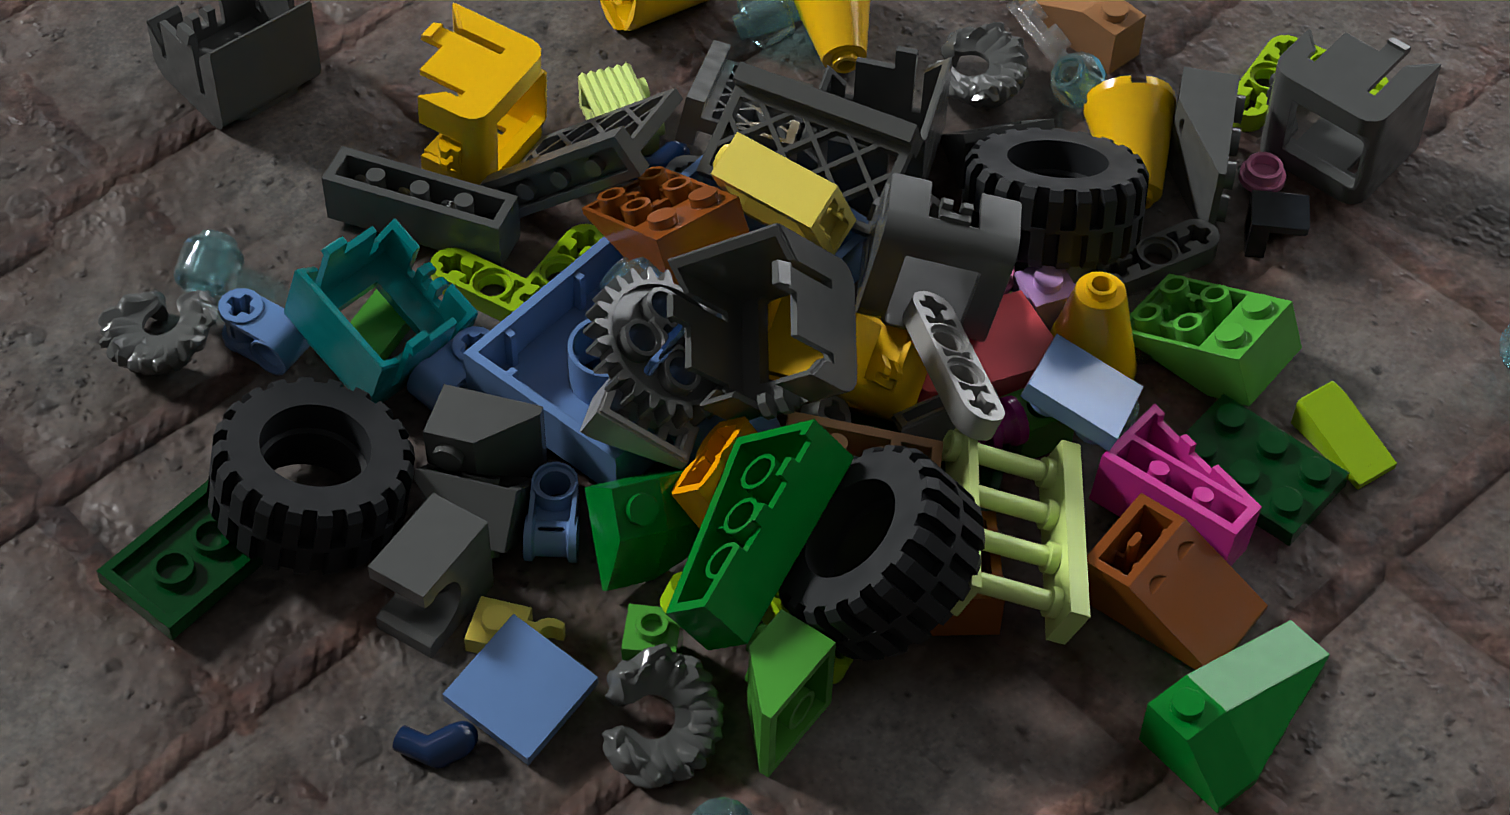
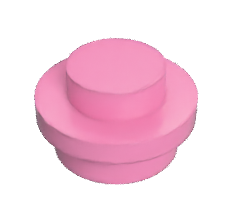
(1262, 172)

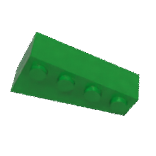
(755, 530)

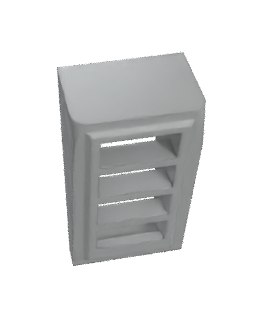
(612, 425)

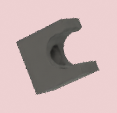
(438, 572)

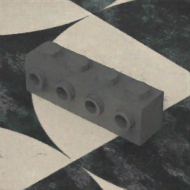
(428, 205)

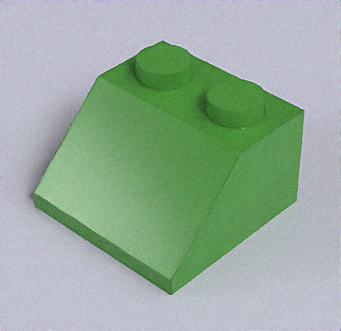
(787, 685)

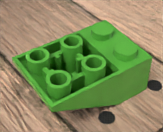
(1217, 335)

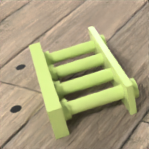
(1059, 516)

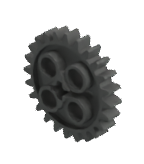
(628, 331)

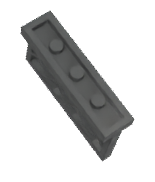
(710, 95)
(818, 110)
(585, 155)

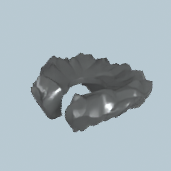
(1006, 65)
(156, 354)
(696, 725)

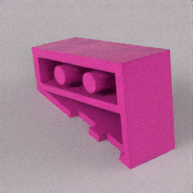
(1168, 470)

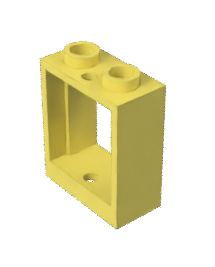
(783, 192)

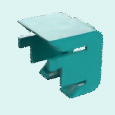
(352, 271)

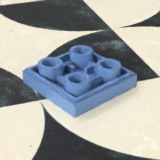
(1081, 393)
(520, 689)

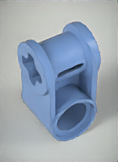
(260, 330)
(443, 367)
(551, 521)

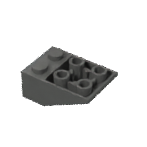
(1204, 141)

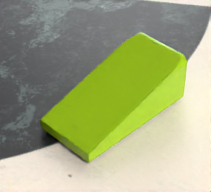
(1342, 434)

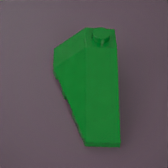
(638, 528)
(1232, 713)

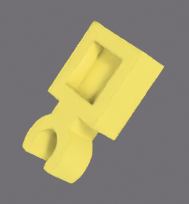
(493, 614)

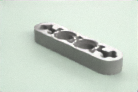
(953, 366)

